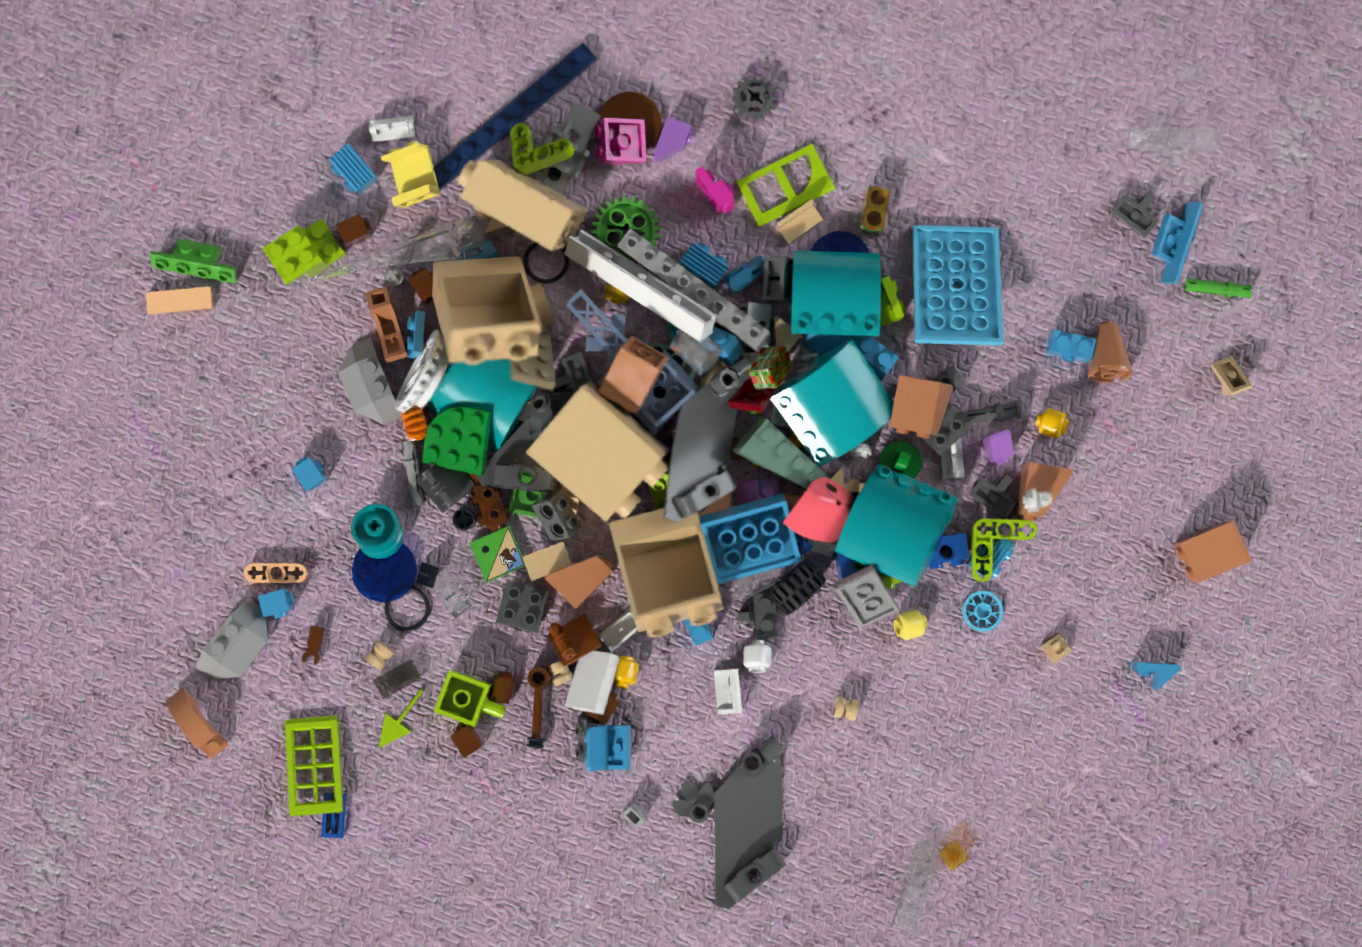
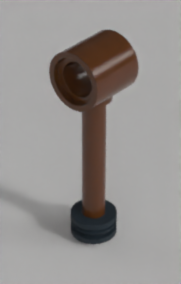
(536, 741)

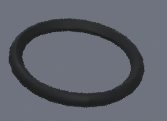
(526, 264)
(417, 626)

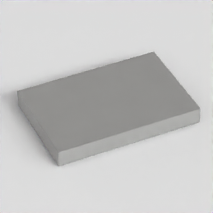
(866, 596)

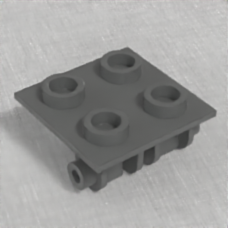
(950, 431)
(445, 486)
(522, 606)

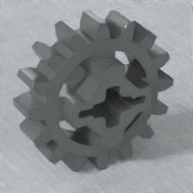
(748, 91)

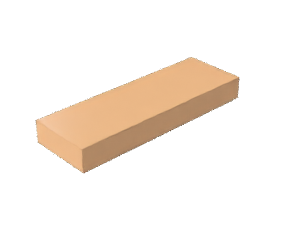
(179, 300)

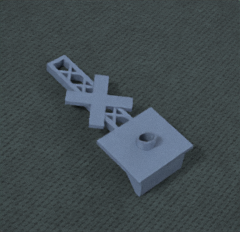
(673, 378)

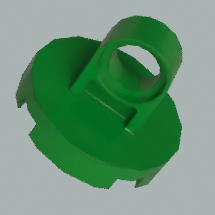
(902, 458)

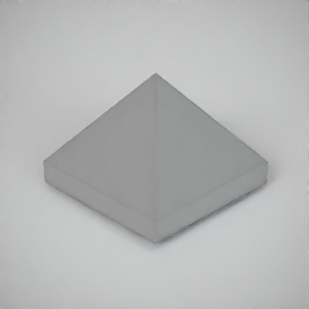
(635, 814)

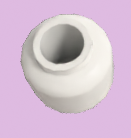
(757, 656)

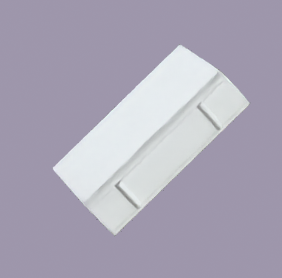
(592, 682)

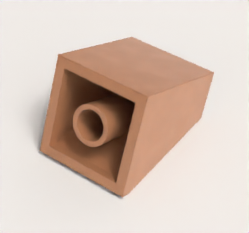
(633, 374)
(919, 406)
(1043, 479)
(1212, 551)
(581, 579)

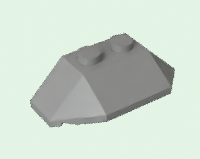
(368, 383)
(235, 643)

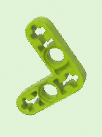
(524, 161)
(987, 539)

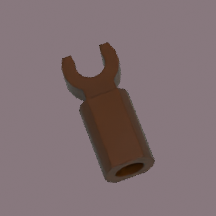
(314, 643)

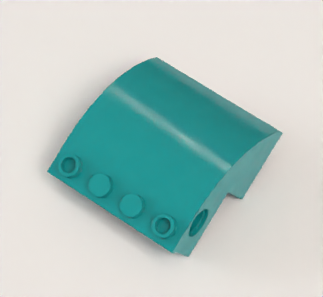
(836, 293)
(484, 387)
(834, 403)
(896, 524)

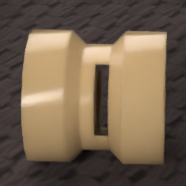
(381, 653)
(560, 673)
(846, 708)

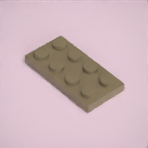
(537, 369)

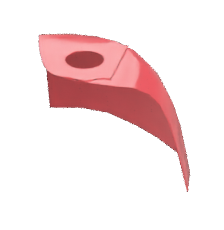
(817, 513)

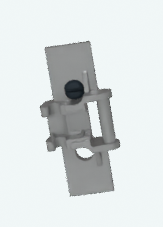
(559, 174)

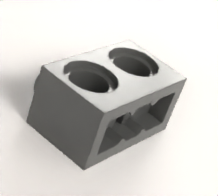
(777, 279)
(556, 515)

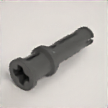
(998, 412)

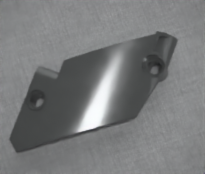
(704, 445)
(511, 459)
(748, 825)

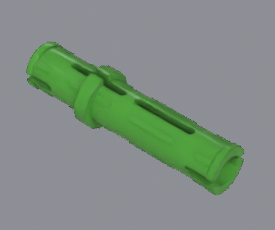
(1219, 288)

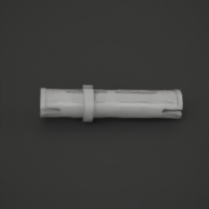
(413, 472)

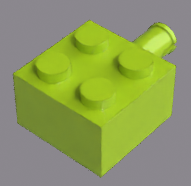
(466, 699)

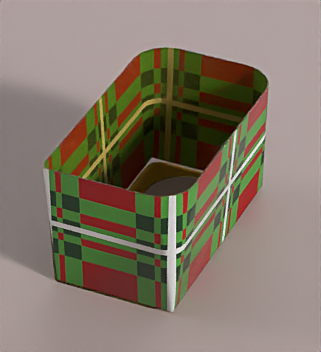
(864, 226)
(776, 365)

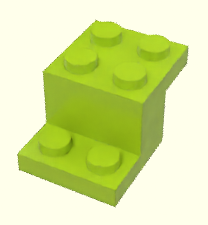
(304, 251)

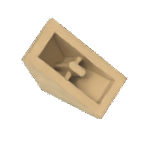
(542, 306)
(783, 334)

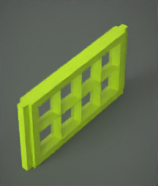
(312, 724)

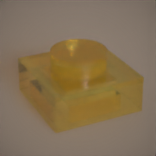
(953, 855)

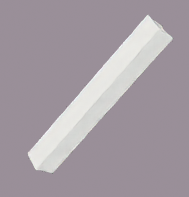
(641, 285)

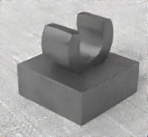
(953, 376)

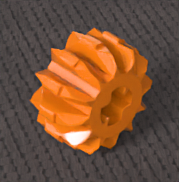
(415, 423)

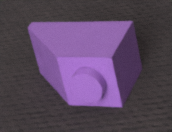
(672, 139)
(999, 447)

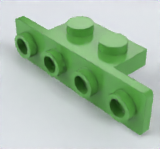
(195, 260)

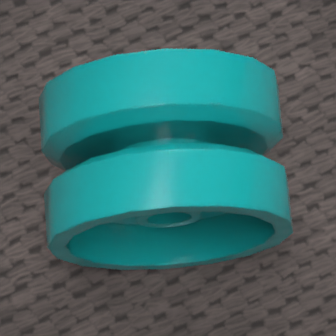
(377, 531)

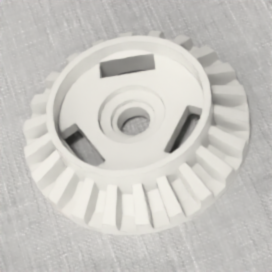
(423, 374)

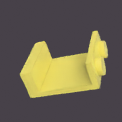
(412, 174)

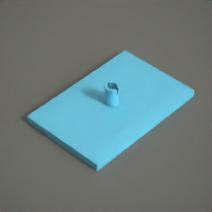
(957, 285)

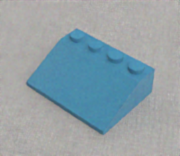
(749, 538)

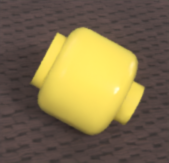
(910, 624)

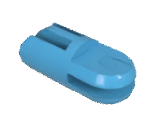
(745, 274)

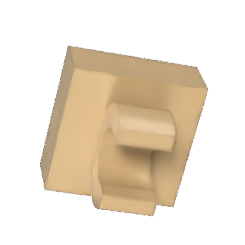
(1056, 648)

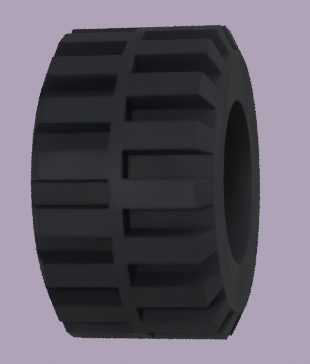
(797, 587)

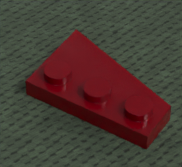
(750, 398)

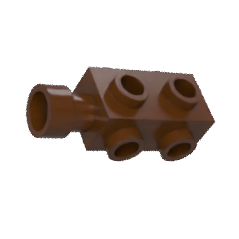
(487, 505)

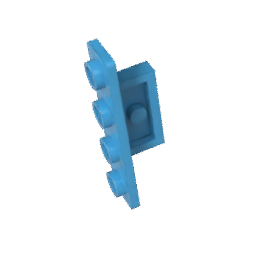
(1175, 239)

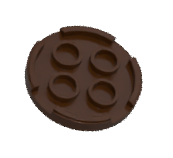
(635, 106)

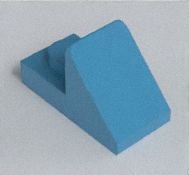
(1161, 672)

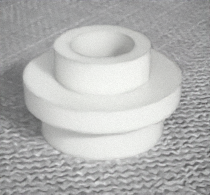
(860, 452)

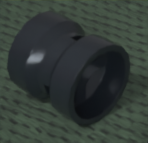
(460, 519)

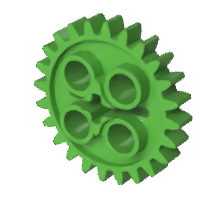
(630, 212)

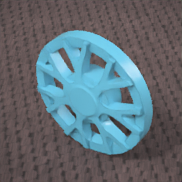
(982, 611)

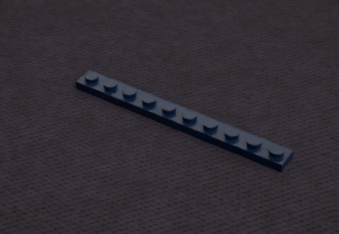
(513, 114)

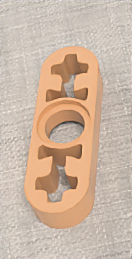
(260, 578)

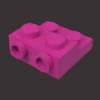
(621, 141)
(718, 194)

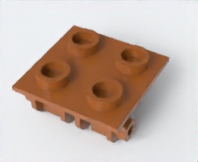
(573, 639)

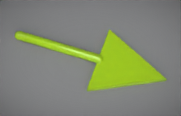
(394, 729)

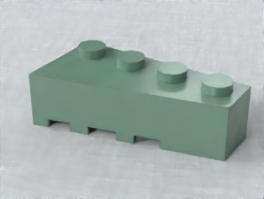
(777, 454)

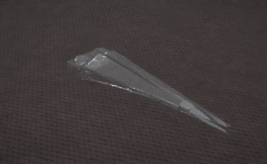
(439, 243)

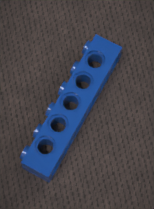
(955, 543)

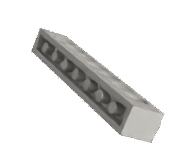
(683, 281)

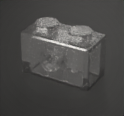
(698, 355)

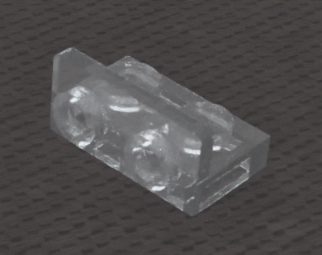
(754, 584)

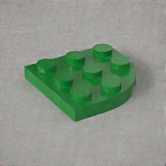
(459, 439)

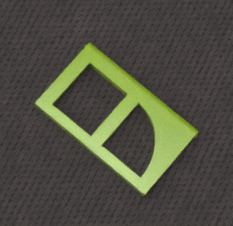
(818, 186)

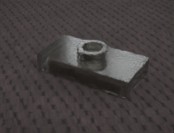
(397, 679)

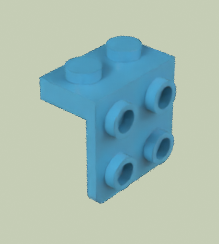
(608, 747)

